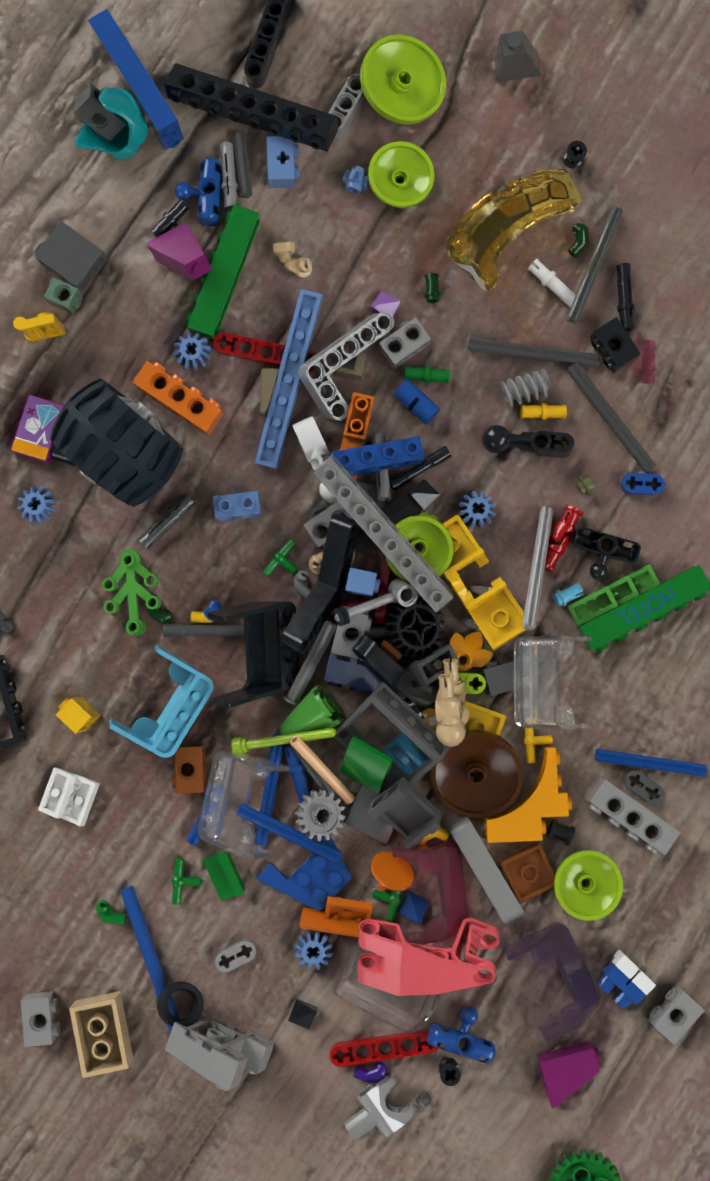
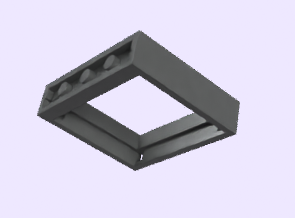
(407, 721)

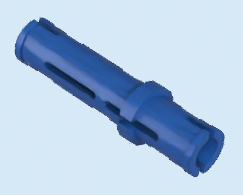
(298, 773)

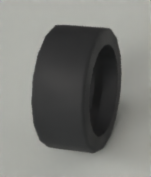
(165, 995)

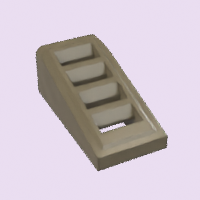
(268, 382)

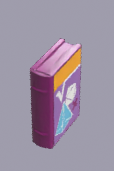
(35, 428)

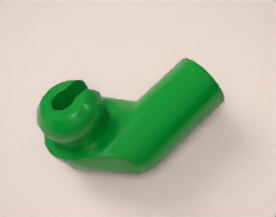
(108, 915)

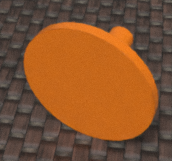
(391, 872)

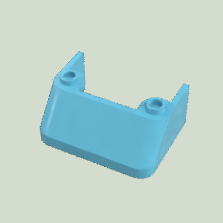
(179, 714)

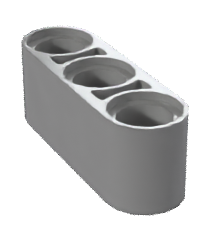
(347, 97)

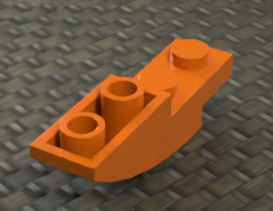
(357, 421)

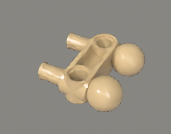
(450, 706)

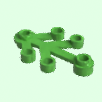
(131, 589)

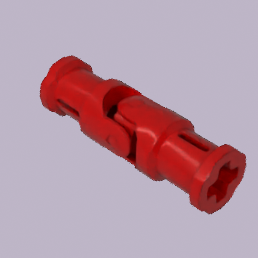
(561, 535)

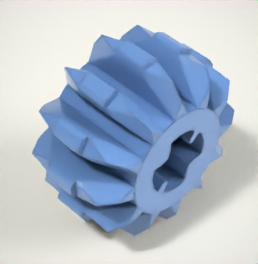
(197, 344)
(31, 500)
(476, 501)
(313, 958)

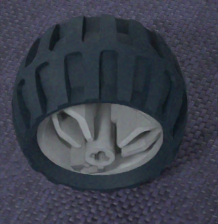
(116, 443)

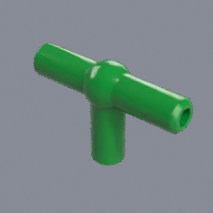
(279, 558)
(179, 881)
(394, 900)

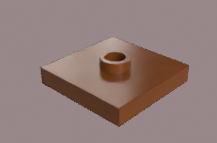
(528, 872)

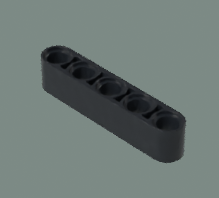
(266, 43)

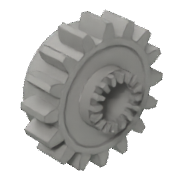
(331, 815)

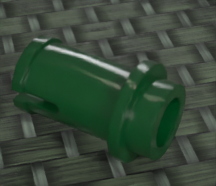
(432, 288)

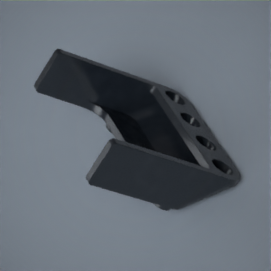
(268, 663)

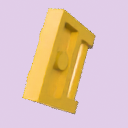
(39, 328)

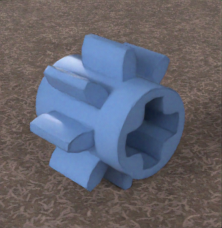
(356, 180)

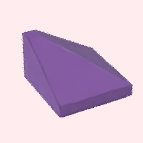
(385, 303)

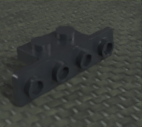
(396, 511)

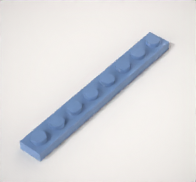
(288, 380)

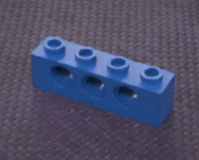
(381, 456)

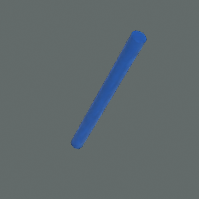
(146, 946)

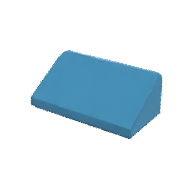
(405, 753)

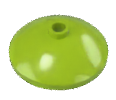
(403, 162)
(435, 539)
(599, 895)

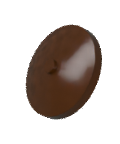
(478, 775)

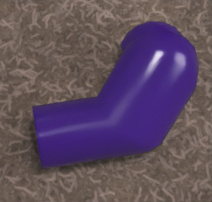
(373, 1075)

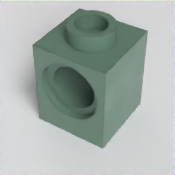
(55, 292)

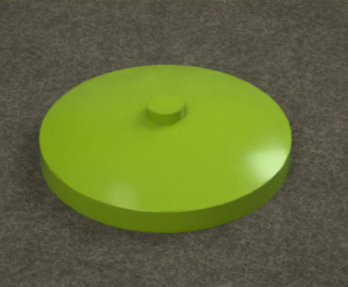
(403, 79)

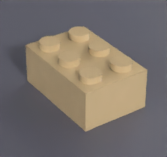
(101, 1034)

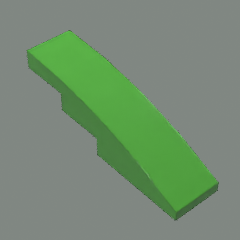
(614, 594)

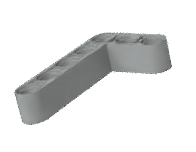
(339, 358)

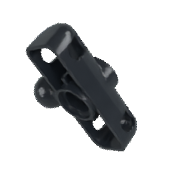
(593, 544)

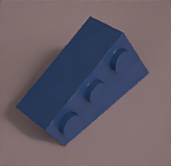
(350, 672)

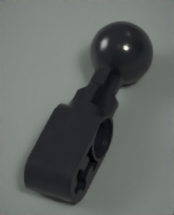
(498, 439)

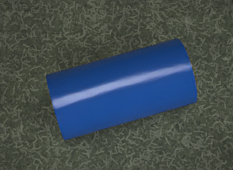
(416, 401)

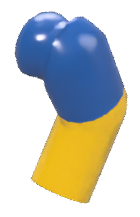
(201, 617)

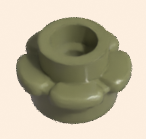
(585, 485)

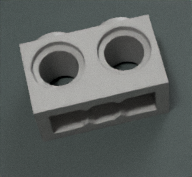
(408, 347)
(323, 520)

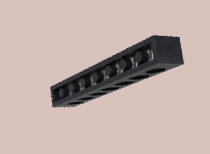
(251, 107)

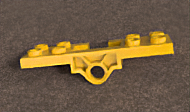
(494, 611)

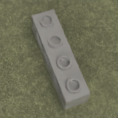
(663, 835)

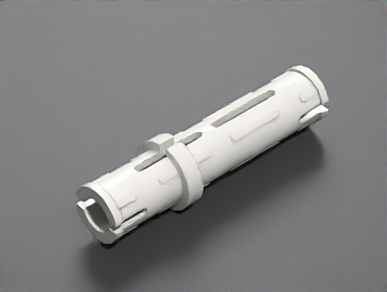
(552, 282)

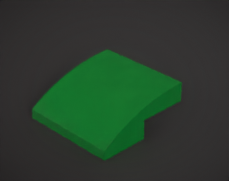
(366, 765)

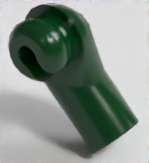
(582, 239)
(160, 614)

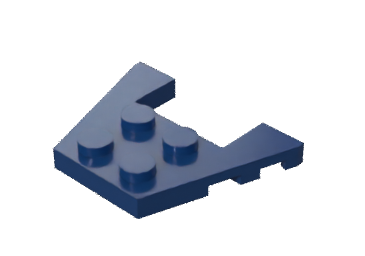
(312, 880)

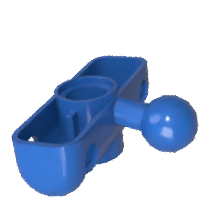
(208, 180)
(473, 1045)

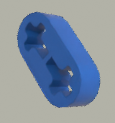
(642, 479)

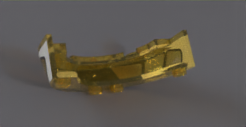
(503, 216)

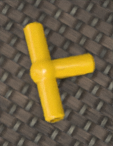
(530, 742)

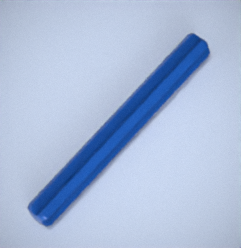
(650, 762)
(269, 793)
(288, 833)

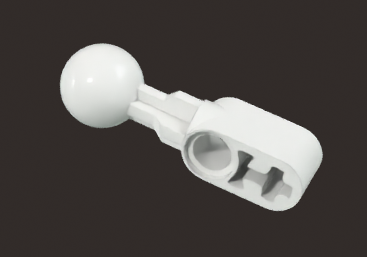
(314, 449)

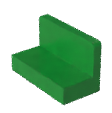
(224, 875)

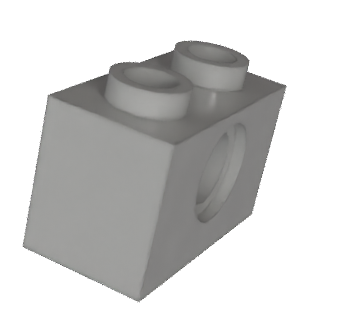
(342, 643)
(677, 1026)
(34, 1031)

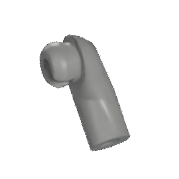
(301, 583)

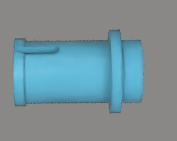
(568, 594)

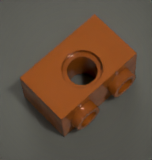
(189, 783)

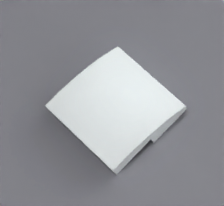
(69, 796)

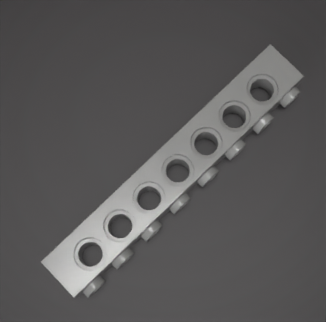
(384, 533)

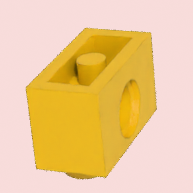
(77, 714)

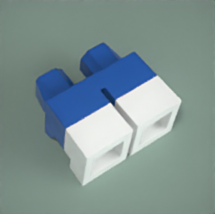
(628, 978)

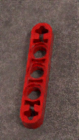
(256, 347)
(375, 1054)

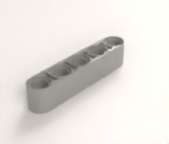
(486, 870)

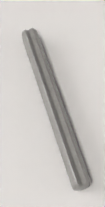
(537, 568)

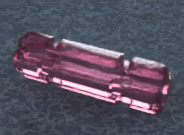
(648, 361)

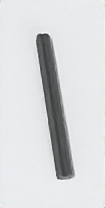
(594, 265)
(533, 352)
(611, 418)

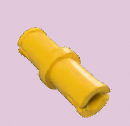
(543, 411)

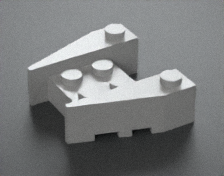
(219, 1051)

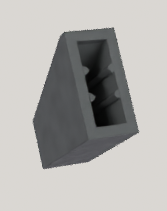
(516, 57)

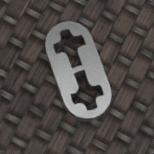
(234, 950)

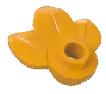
(471, 649)

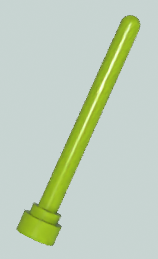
(243, 745)

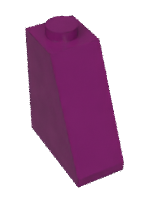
(180, 252)
(567, 1070)

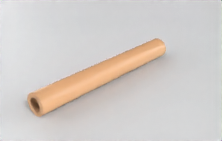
(325, 773)

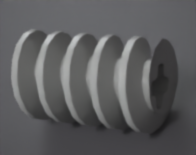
(526, 387)

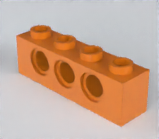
(146, 382)

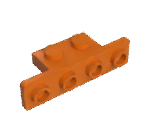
(339, 917)

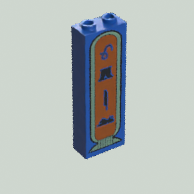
(136, 79)

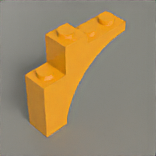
(544, 800)

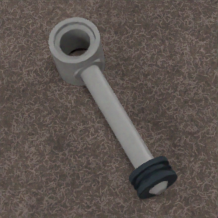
(394, 591)

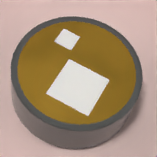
(430, 716)

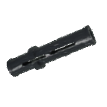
(625, 302)

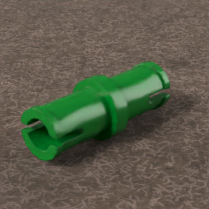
(427, 374)

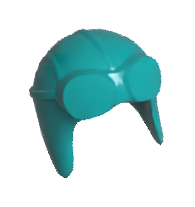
(128, 140)

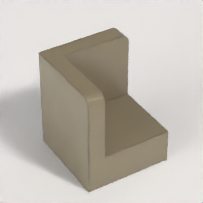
(353, 368)

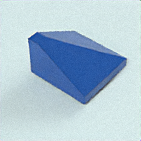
(414, 907)

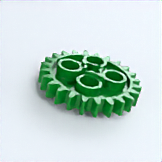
(595, 1168)

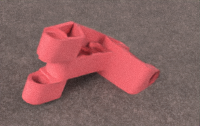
(422, 969)

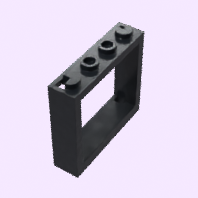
(12, 706)

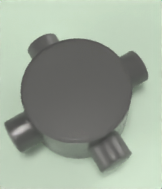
(423, 1099)

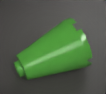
(313, 713)

